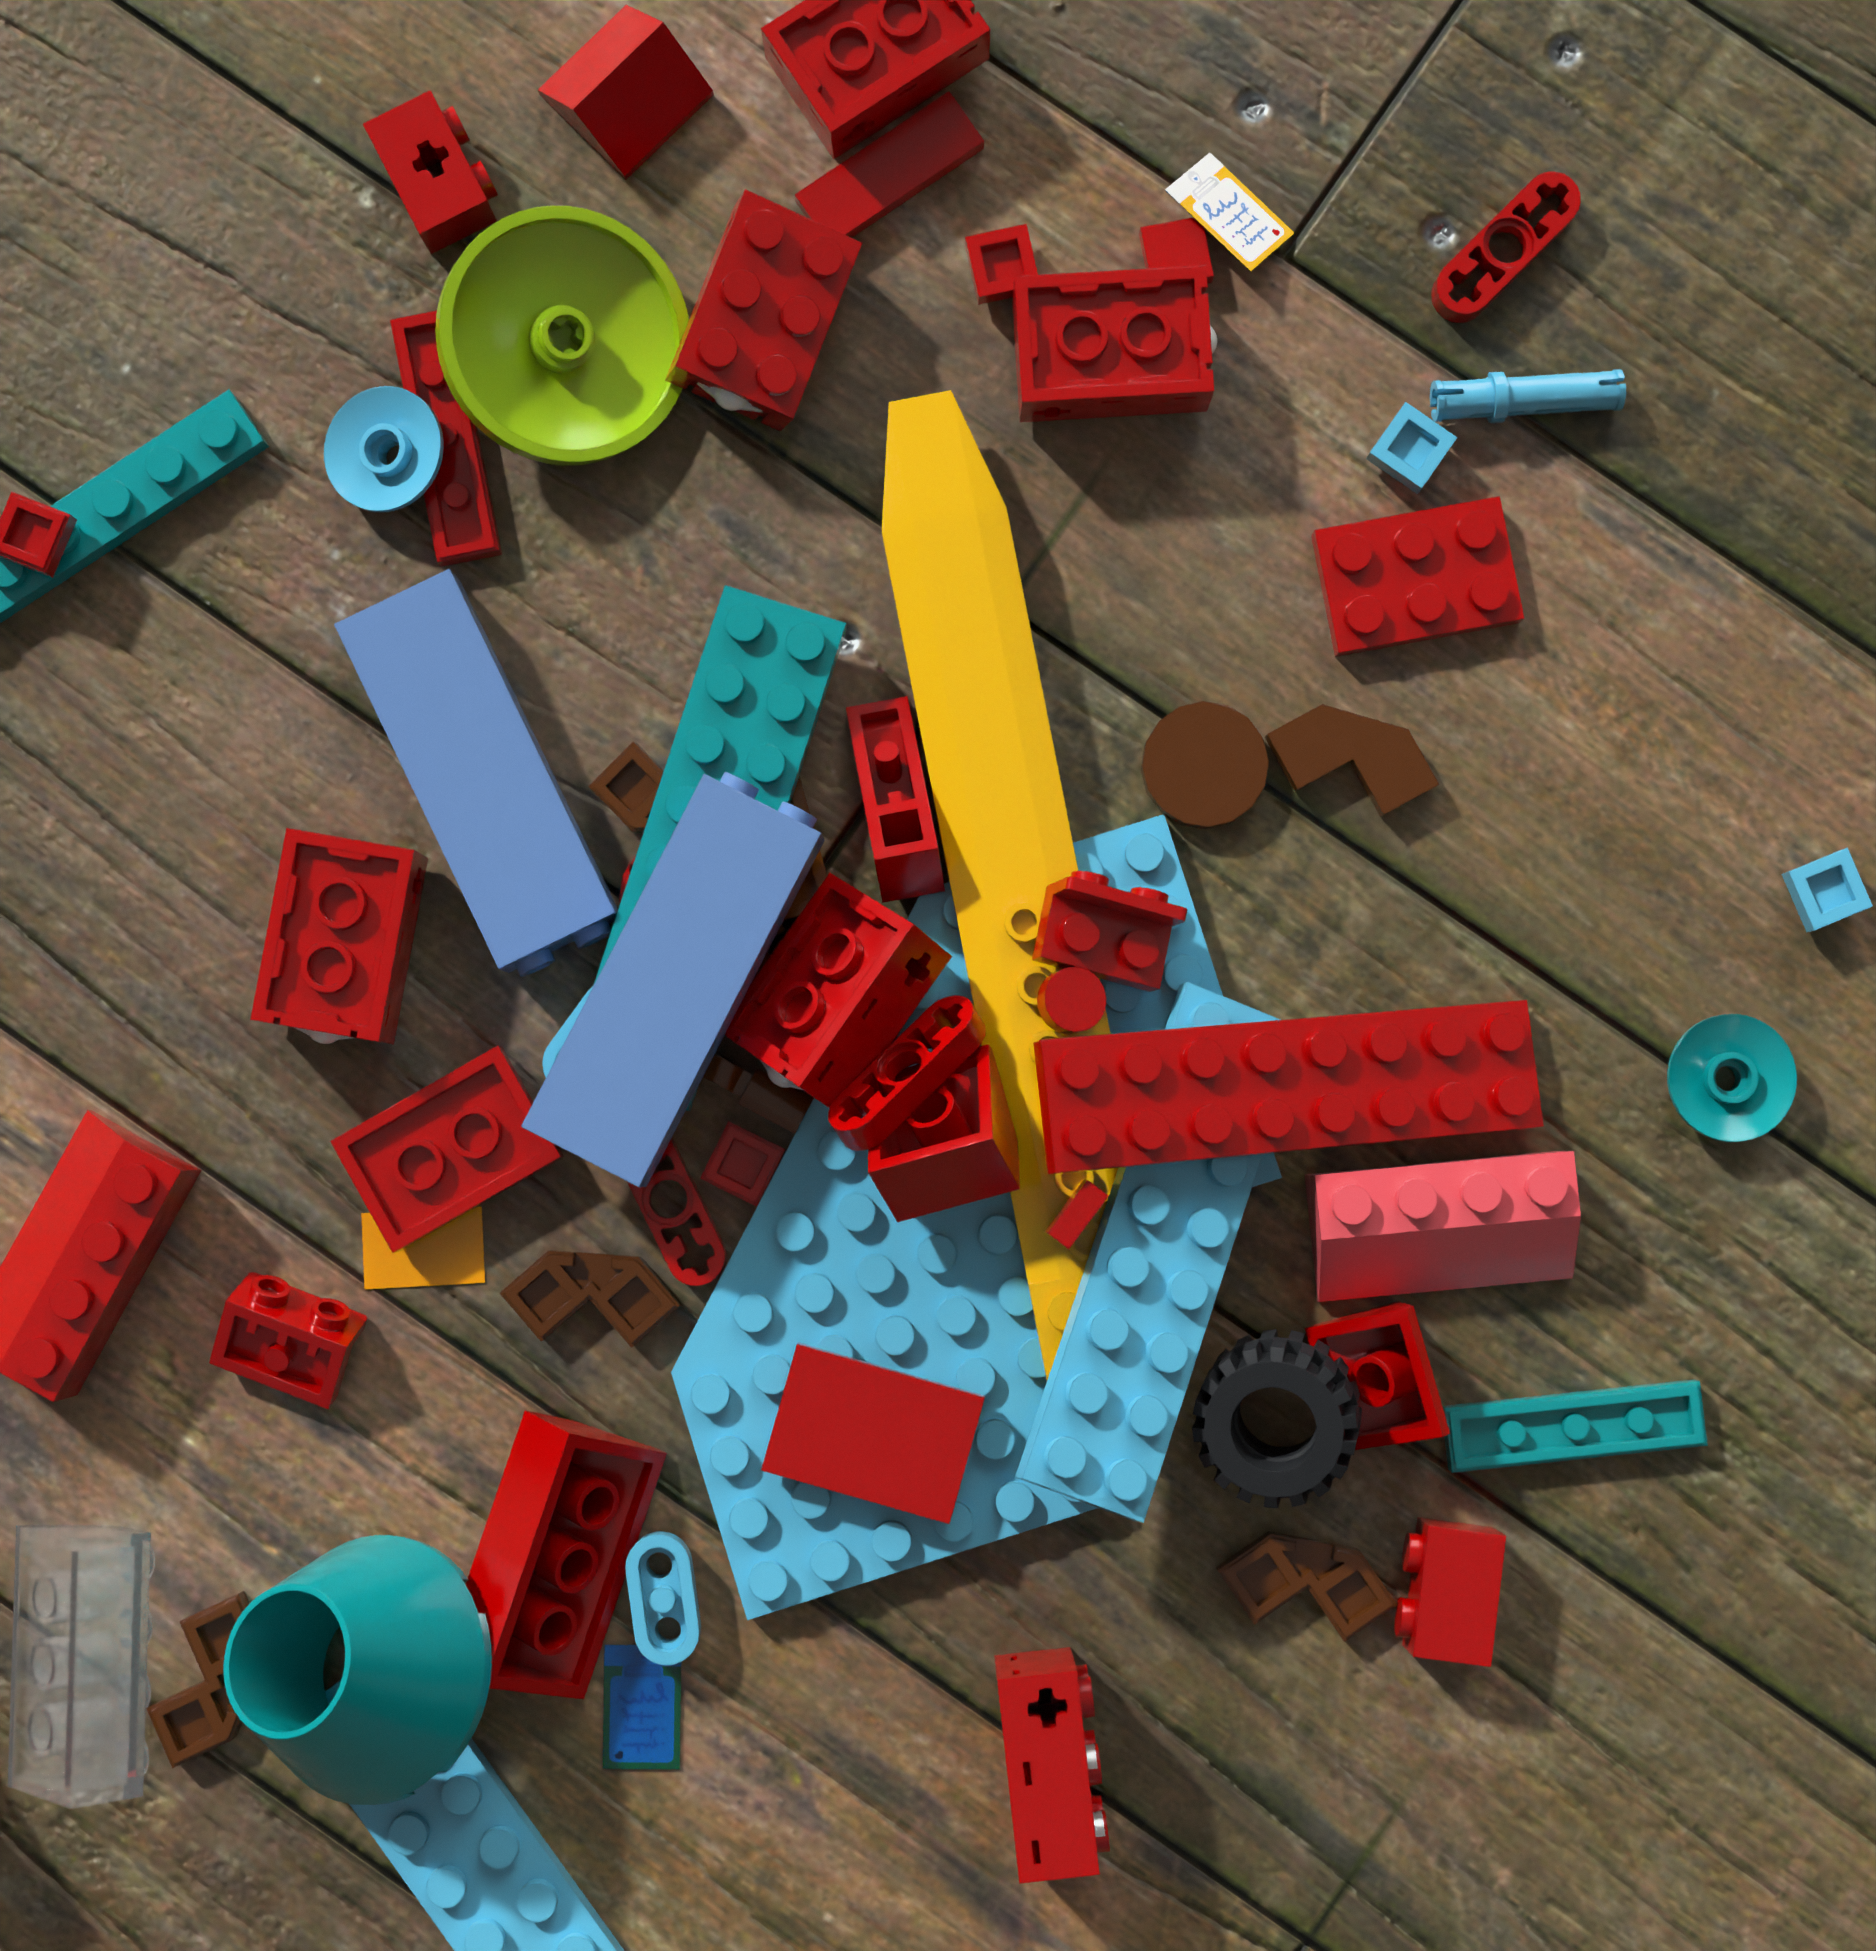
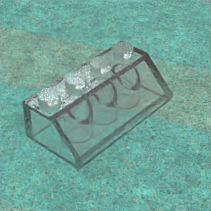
(80, 1663)

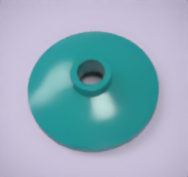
(1762, 1073)

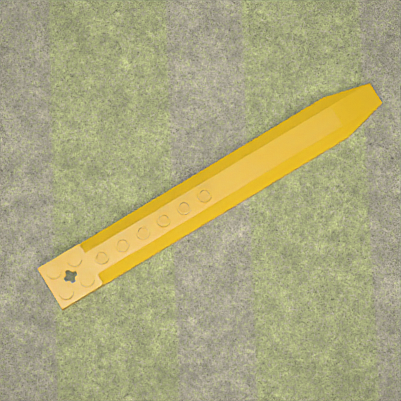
(989, 784)

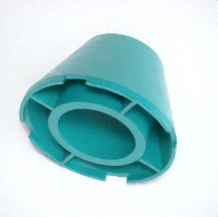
(408, 1678)

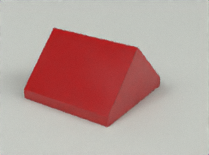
(627, 89)
(1391, 1373)

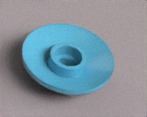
(366, 432)

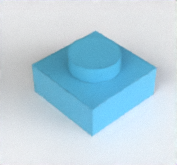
(1411, 448)
(1827, 890)

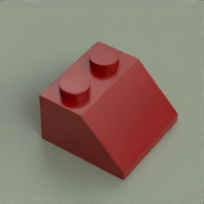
(952, 1146)

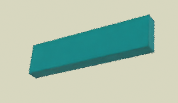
(1575, 1425)

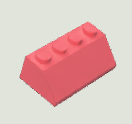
(1444, 1225)

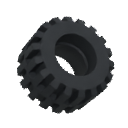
(1266, 1468)

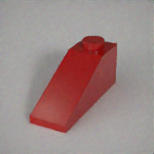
(895, 799)

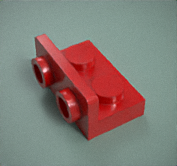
(1106, 929)
(286, 1338)

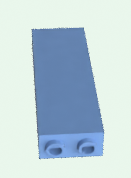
(479, 774)
(675, 978)

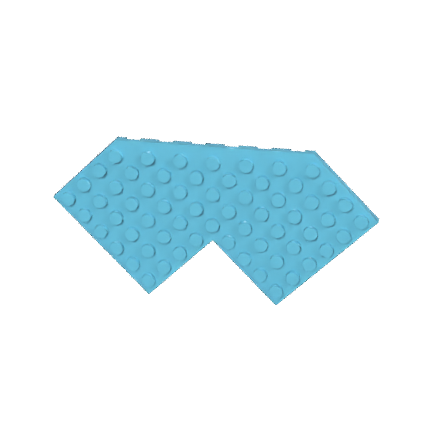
(911, 1295)

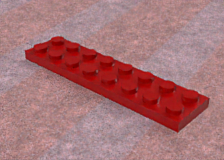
(1286, 1085)

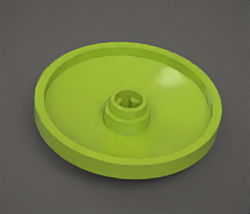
(561, 335)

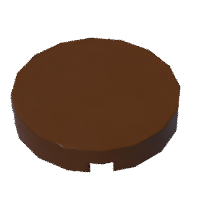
(1204, 765)

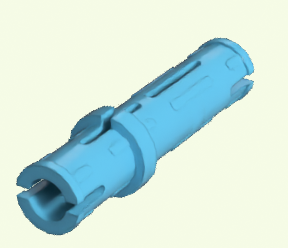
(1512, 396)

